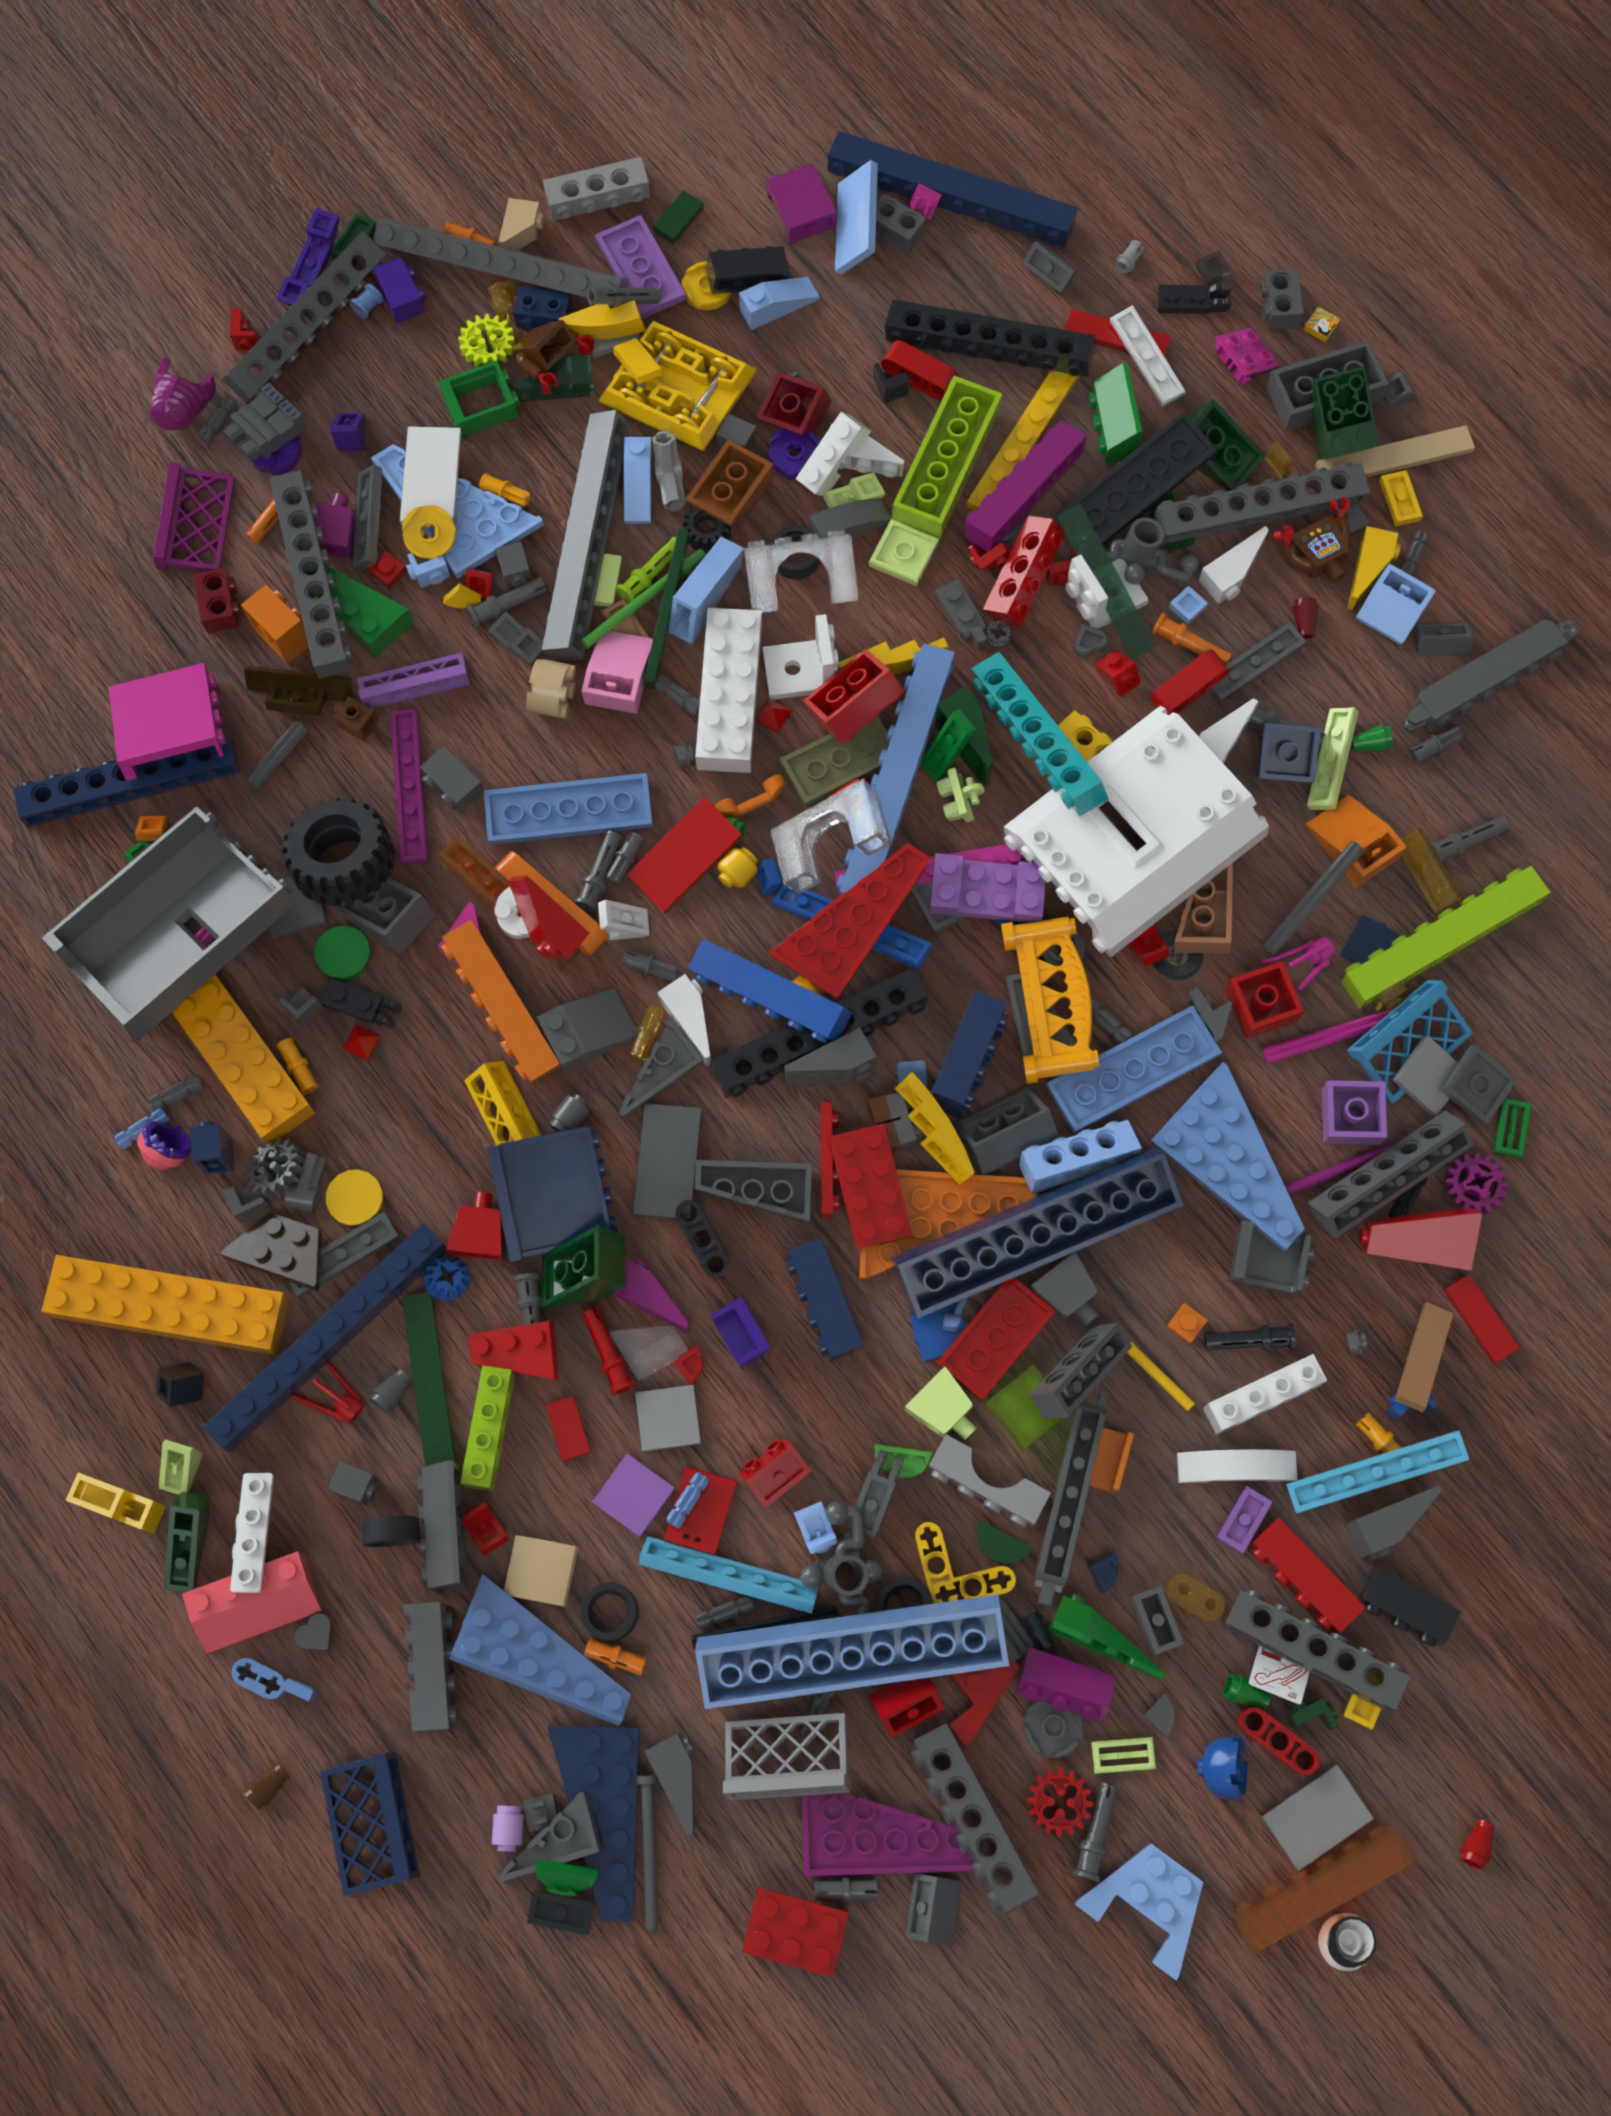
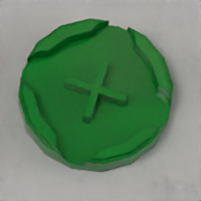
(342, 953)

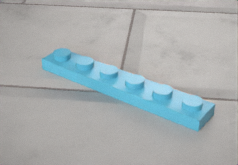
(1377, 1471)
(727, 1574)

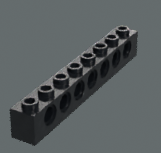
(944, 328)
(725, 1066)

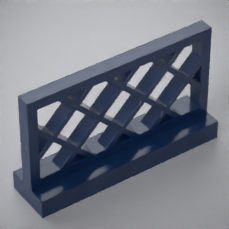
(395, 1823)

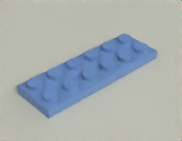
(567, 809)
(1134, 1069)

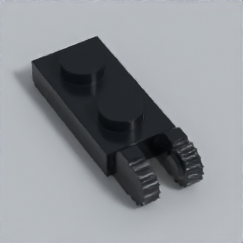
(1193, 299)
(358, 1003)

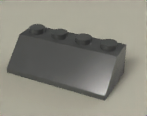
(444, 1531)

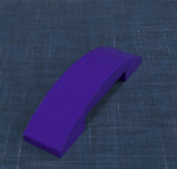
(313, 257)

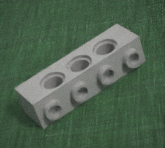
(596, 188)

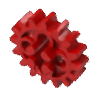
(1077, 1802)

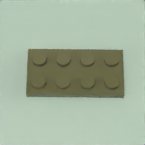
(828, 765)

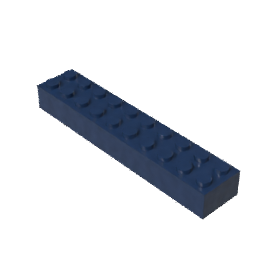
(1037, 1232)

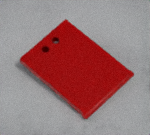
(708, 1516)

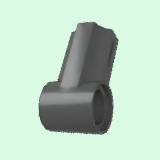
(306, 1192)

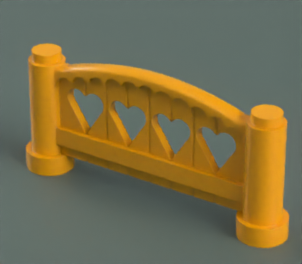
(1049, 1055)

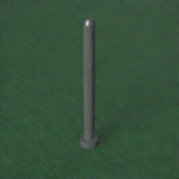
(649, 1853)

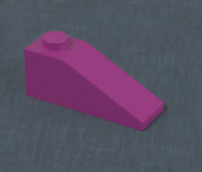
(648, 1295)

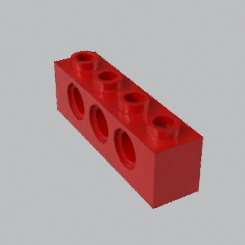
(1024, 570)

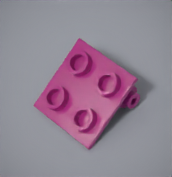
(1244, 354)

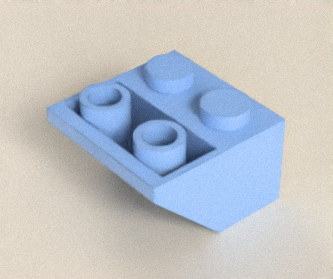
(1395, 604)

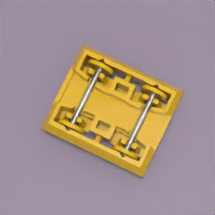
(685, 396)

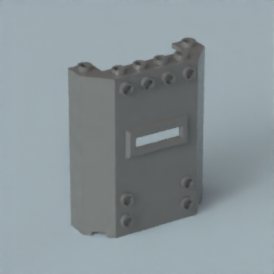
(132, 934)

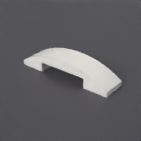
(1237, 1466)

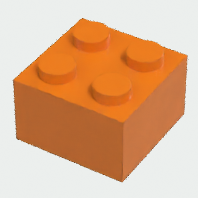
(276, 623)

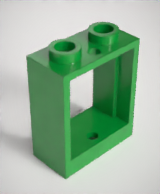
(474, 380)

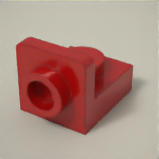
(240, 331)

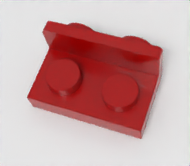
(774, 1471)

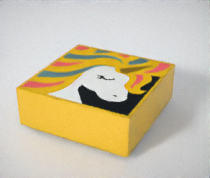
(1321, 324)

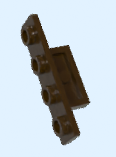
(297, 690)

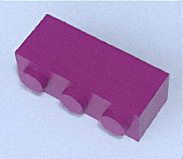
(1065, 1685)

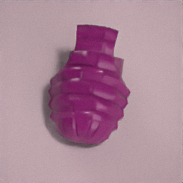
(177, 399)

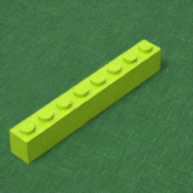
(1445, 936)

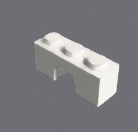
(841, 439)

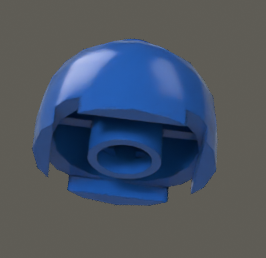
(1225, 1768)

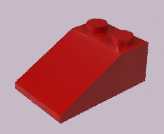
(546, 921)

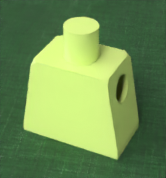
(943, 1406)

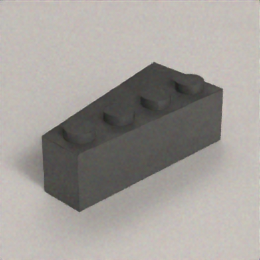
(764, 1186)
(430, 1666)

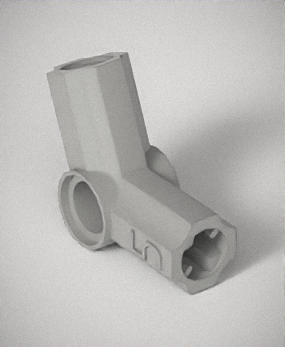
(668, 471)

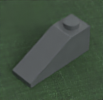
(675, 1772)

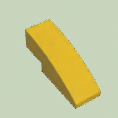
(606, 322)
(116, 1503)

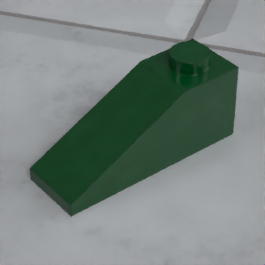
(186, 1540)

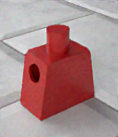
(478, 1231)

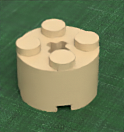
(551, 688)

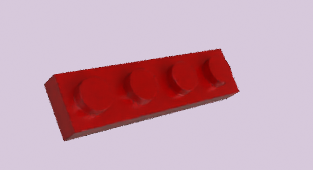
(829, 1201)

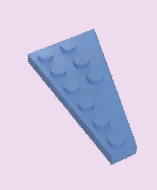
(520, 1649)

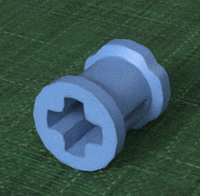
(366, 301)

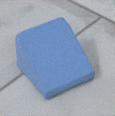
(916, 1067)

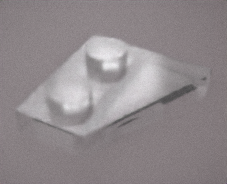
(649, 1348)

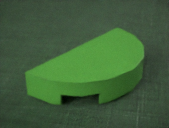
(914, 1460)

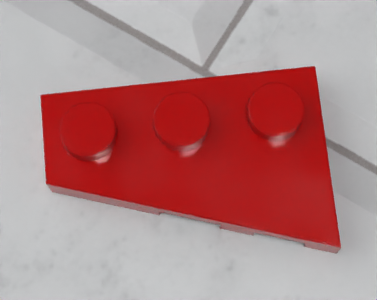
(522, 1349)

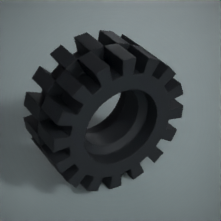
(700, 539)

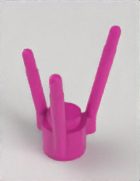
(1316, 952)

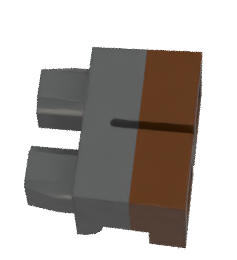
(894, 1113)

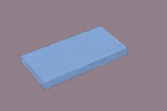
(856, 217)

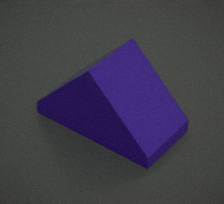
(348, 431)

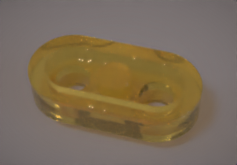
(1195, 1599)

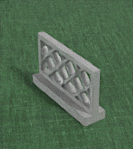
(781, 1783)

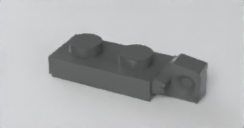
(962, 613)

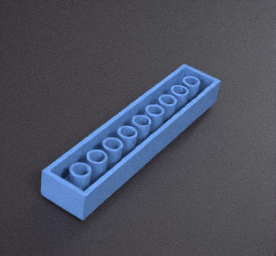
(851, 1651)

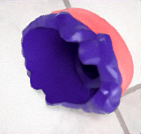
(163, 1146)

